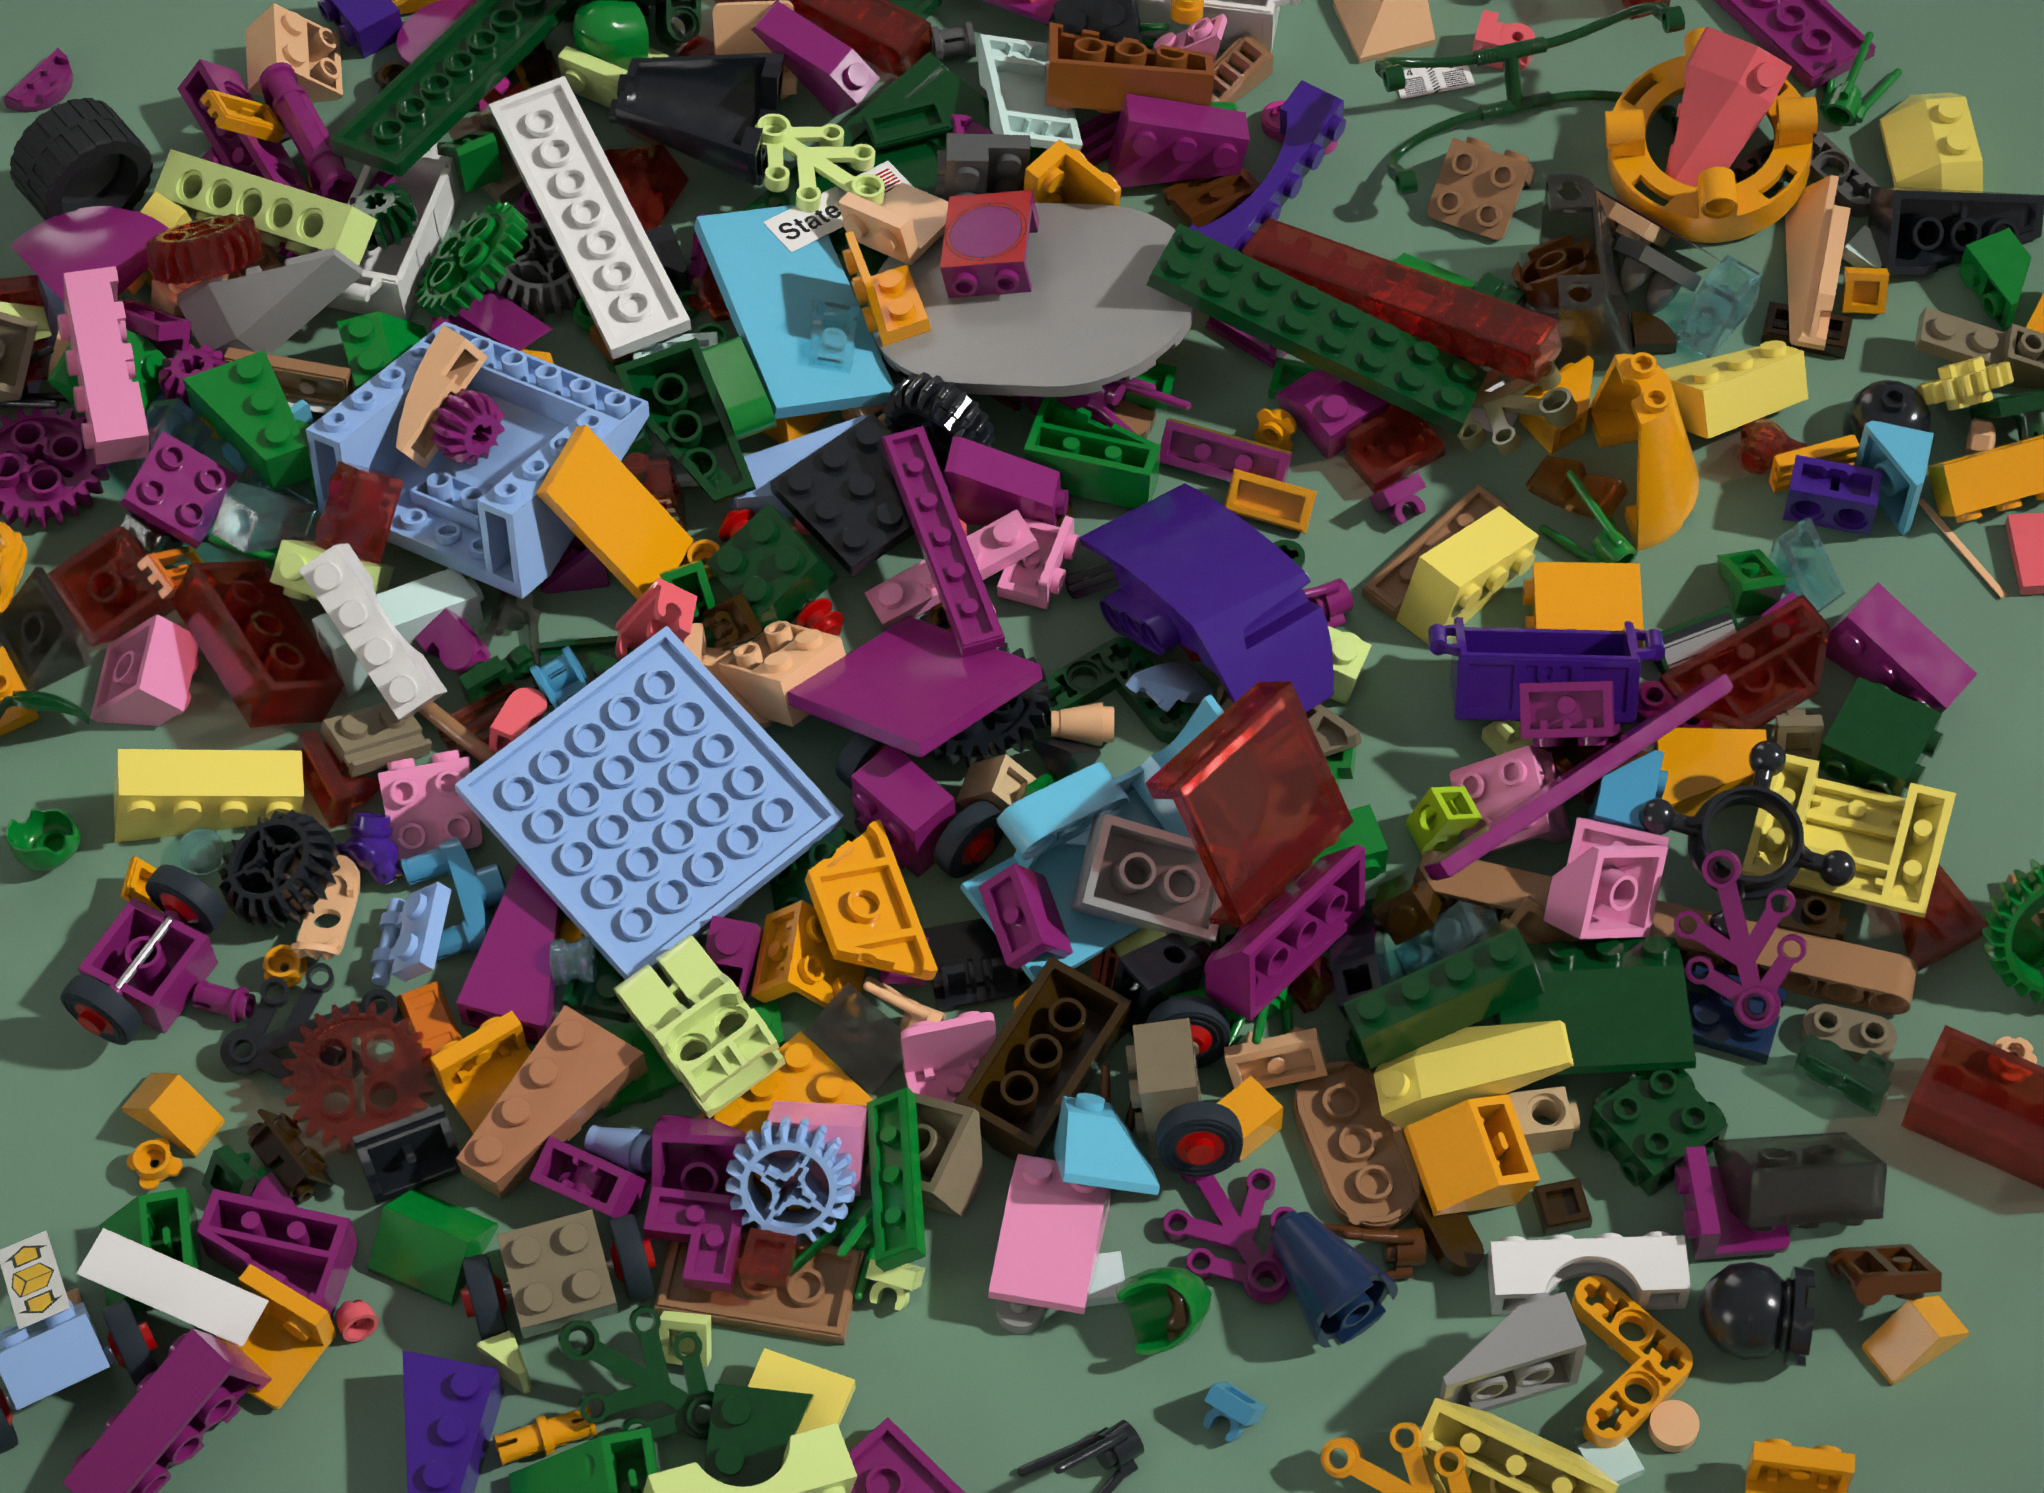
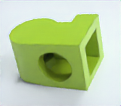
(1441, 818)

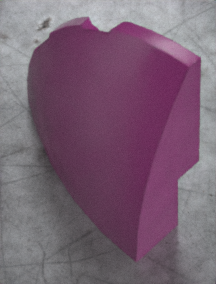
(87, 241)

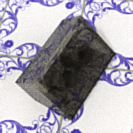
(1801, 1180)

